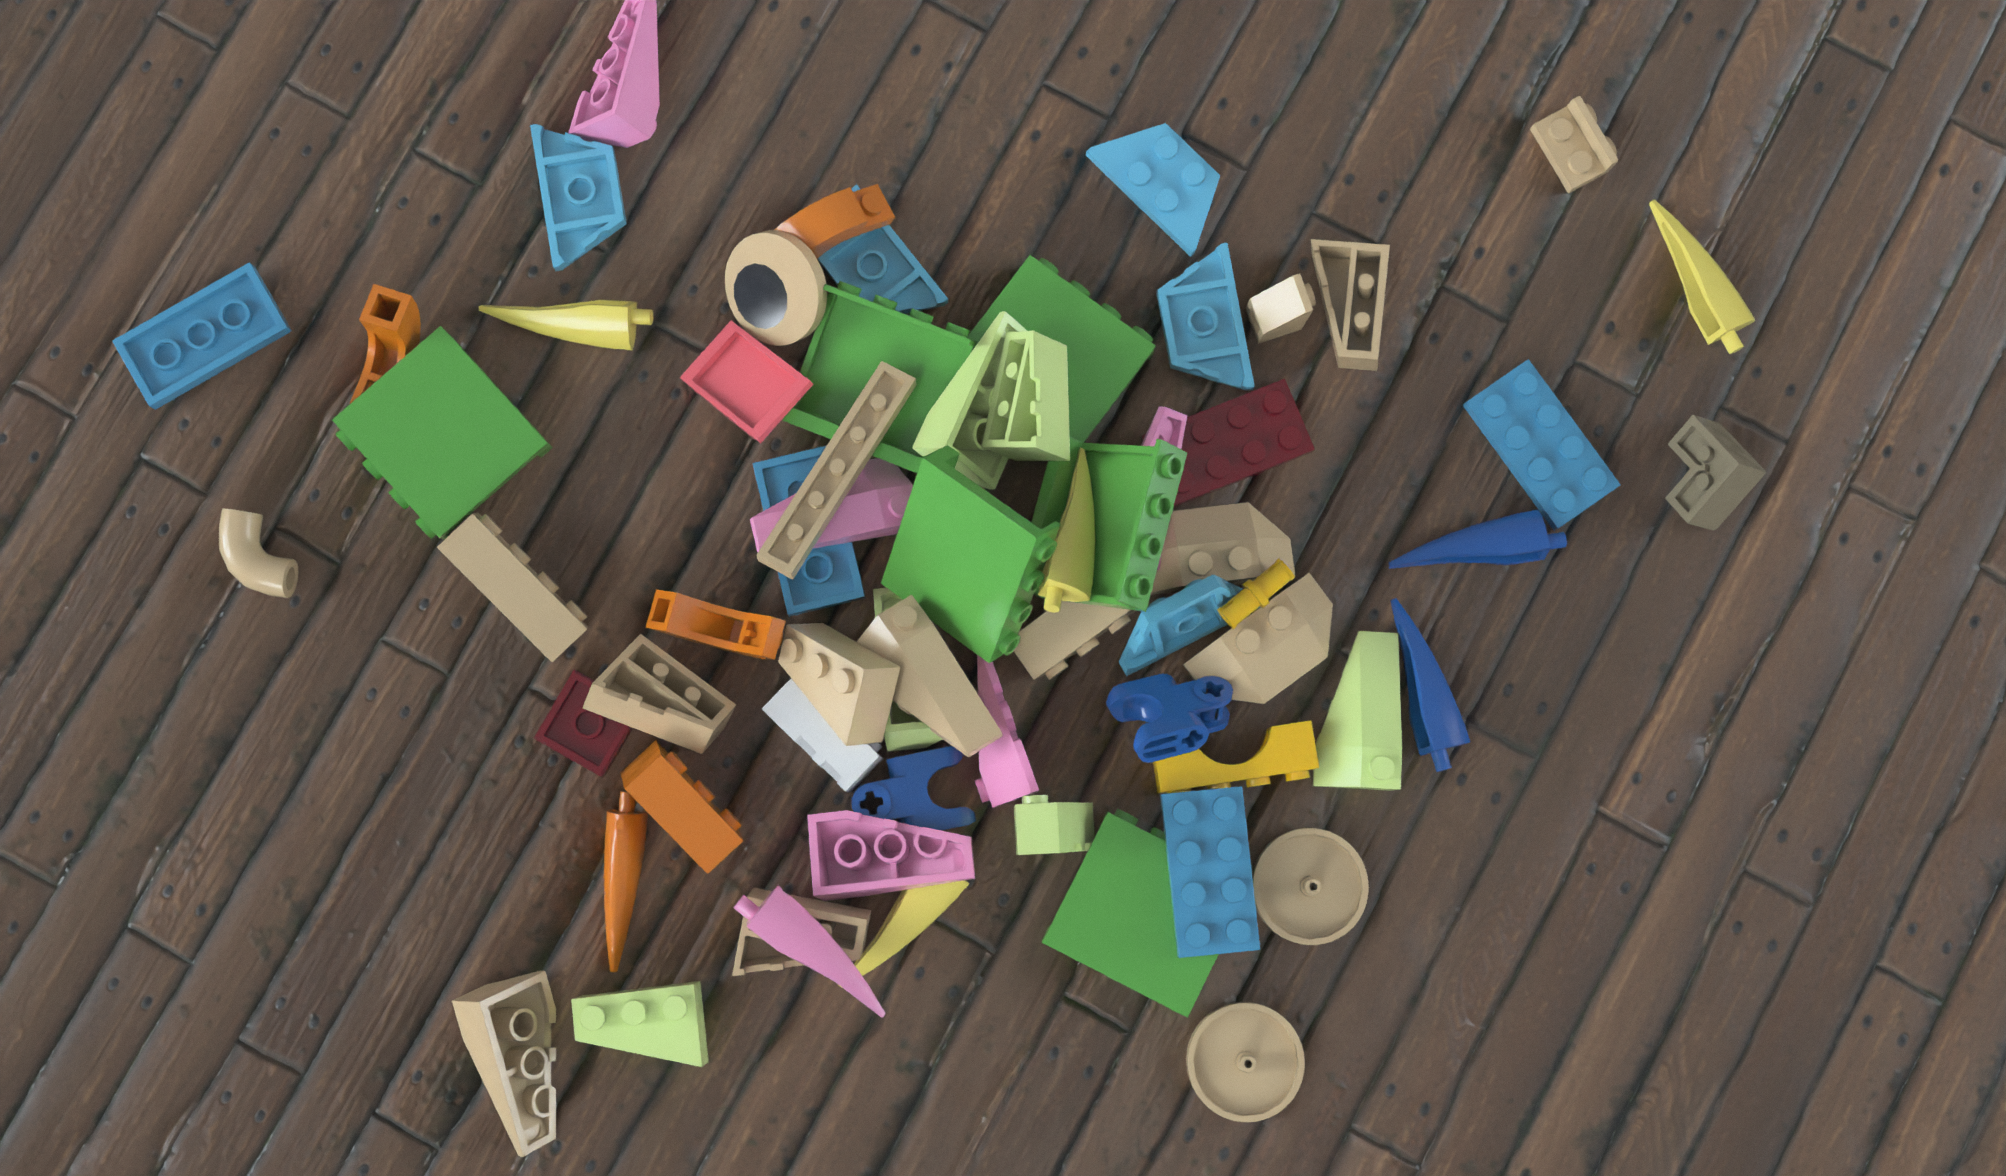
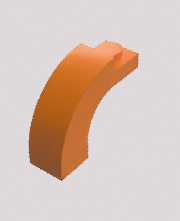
(839, 218)
(392, 332)
(715, 625)

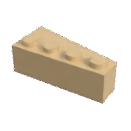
(513, 585)

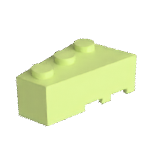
(1030, 400)
(1052, 826)
(646, 1021)

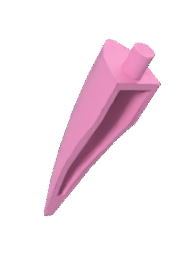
(801, 937)

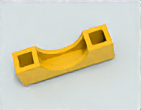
(1285, 750)

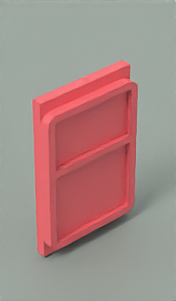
(746, 381)

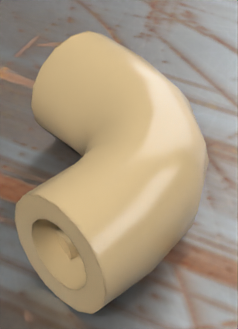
(248, 561)

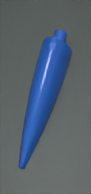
(1497, 541)
(1432, 707)

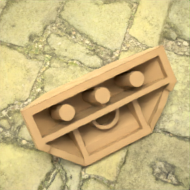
(1222, 542)
(1271, 644)

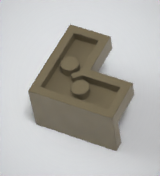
(1718, 473)

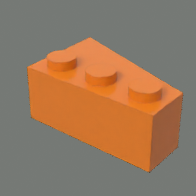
(682, 806)

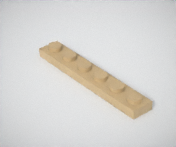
(836, 470)

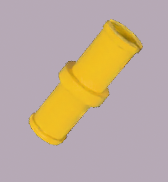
(1256, 593)

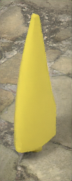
(1709, 293)
(589, 323)
(1071, 566)
(908, 918)

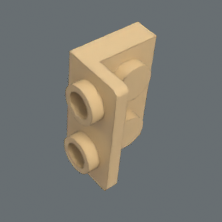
(1575, 144)

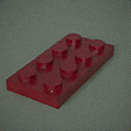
(1241, 440)

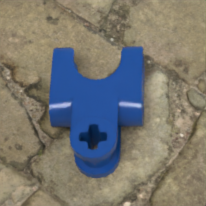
(1176, 713)
(907, 795)

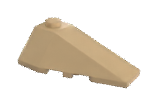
(930, 678)
(510, 1044)

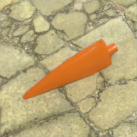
(622, 869)

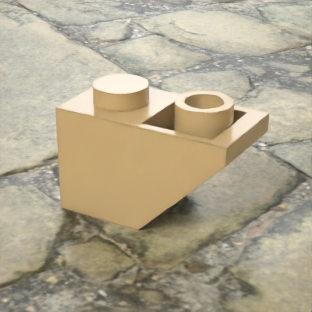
(1281, 309)

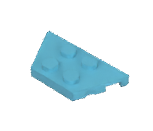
(1162, 180)
(577, 193)
(884, 267)
(1205, 322)
(1177, 622)

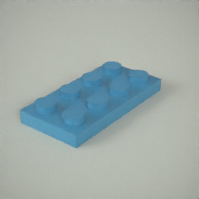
(201, 336)
(1541, 445)
(829, 572)
(1210, 872)

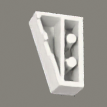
(807, 727)

